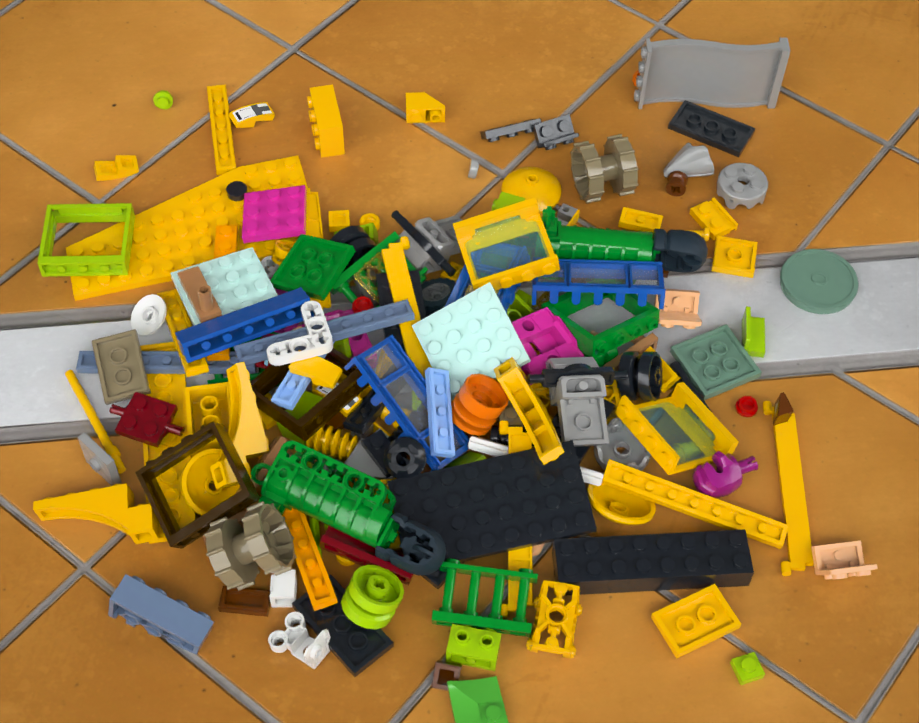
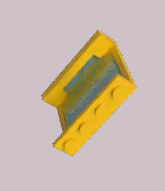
(506, 246)
(677, 430)

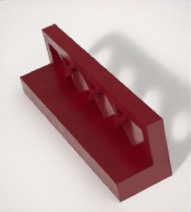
(358, 552)

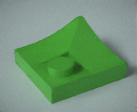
(477, 701)

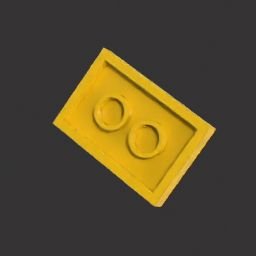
(695, 620)

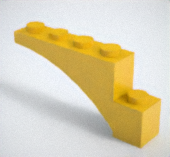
(530, 410)
(244, 427)
(104, 505)

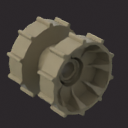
(616, 166)
(239, 550)

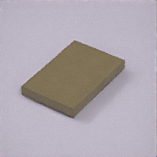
(120, 366)

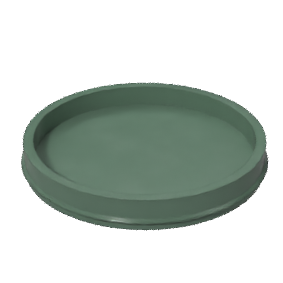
(818, 281)

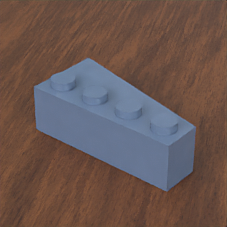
(159, 614)

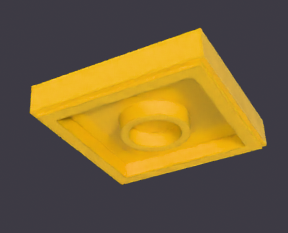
(734, 256)

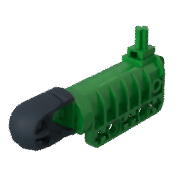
(676, 249)
(346, 508)

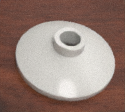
(148, 315)

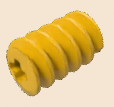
(332, 443)

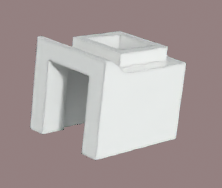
(283, 589)

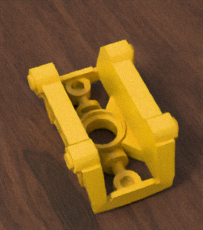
(567, 624)

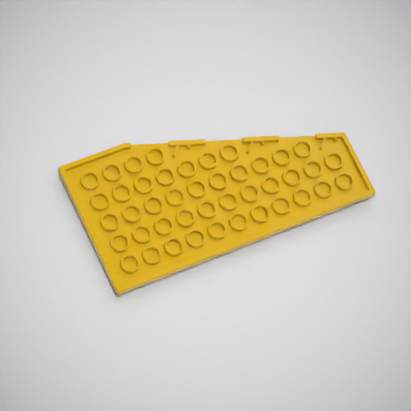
(182, 230)

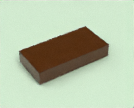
(245, 601)

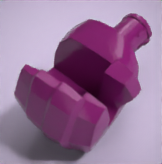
(726, 479)

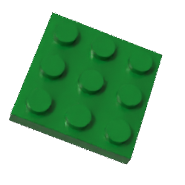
(312, 265)

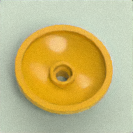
(531, 183)
(196, 481)
(620, 506)

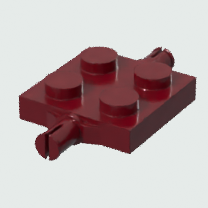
(146, 419)

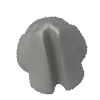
(692, 161)

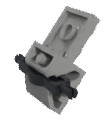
(430, 242)
(578, 392)

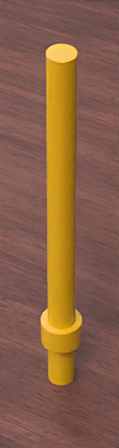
(95, 421)

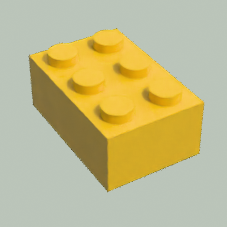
(326, 121)
(206, 405)

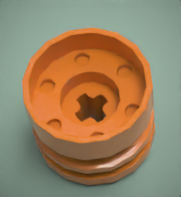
(478, 404)

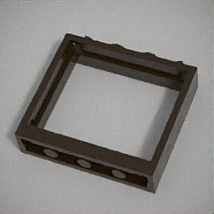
(318, 414)
(171, 456)

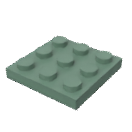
(715, 361)

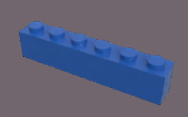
(242, 325)

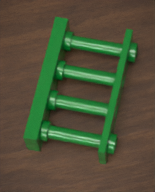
(342, 284)
(470, 617)

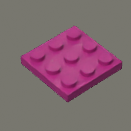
(274, 214)

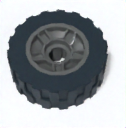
(436, 294)

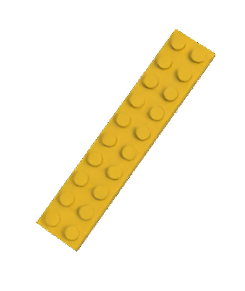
(171, 390)

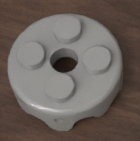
(737, 193)
(618, 437)

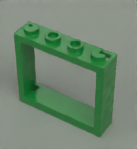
(645, 320)

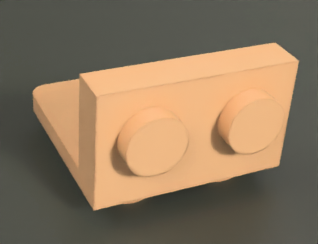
(679, 309)
(840, 559)

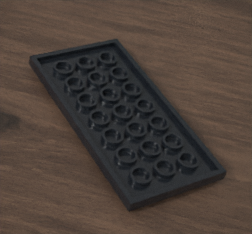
(498, 503)

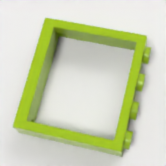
(85, 265)

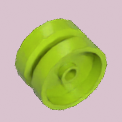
(372, 597)

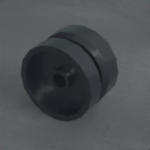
(358, 239)
(644, 375)

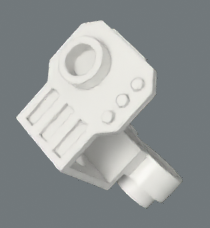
(298, 639)

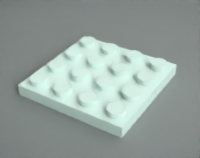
(234, 281)
(470, 337)

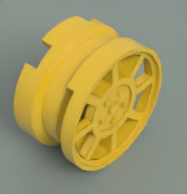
(281, 248)

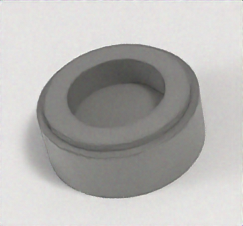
(473, 168)

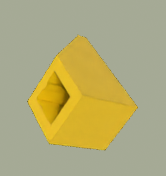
(423, 108)

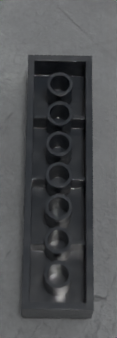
(653, 561)

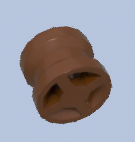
(676, 183)

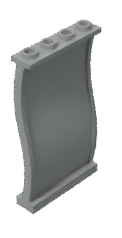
(711, 73)

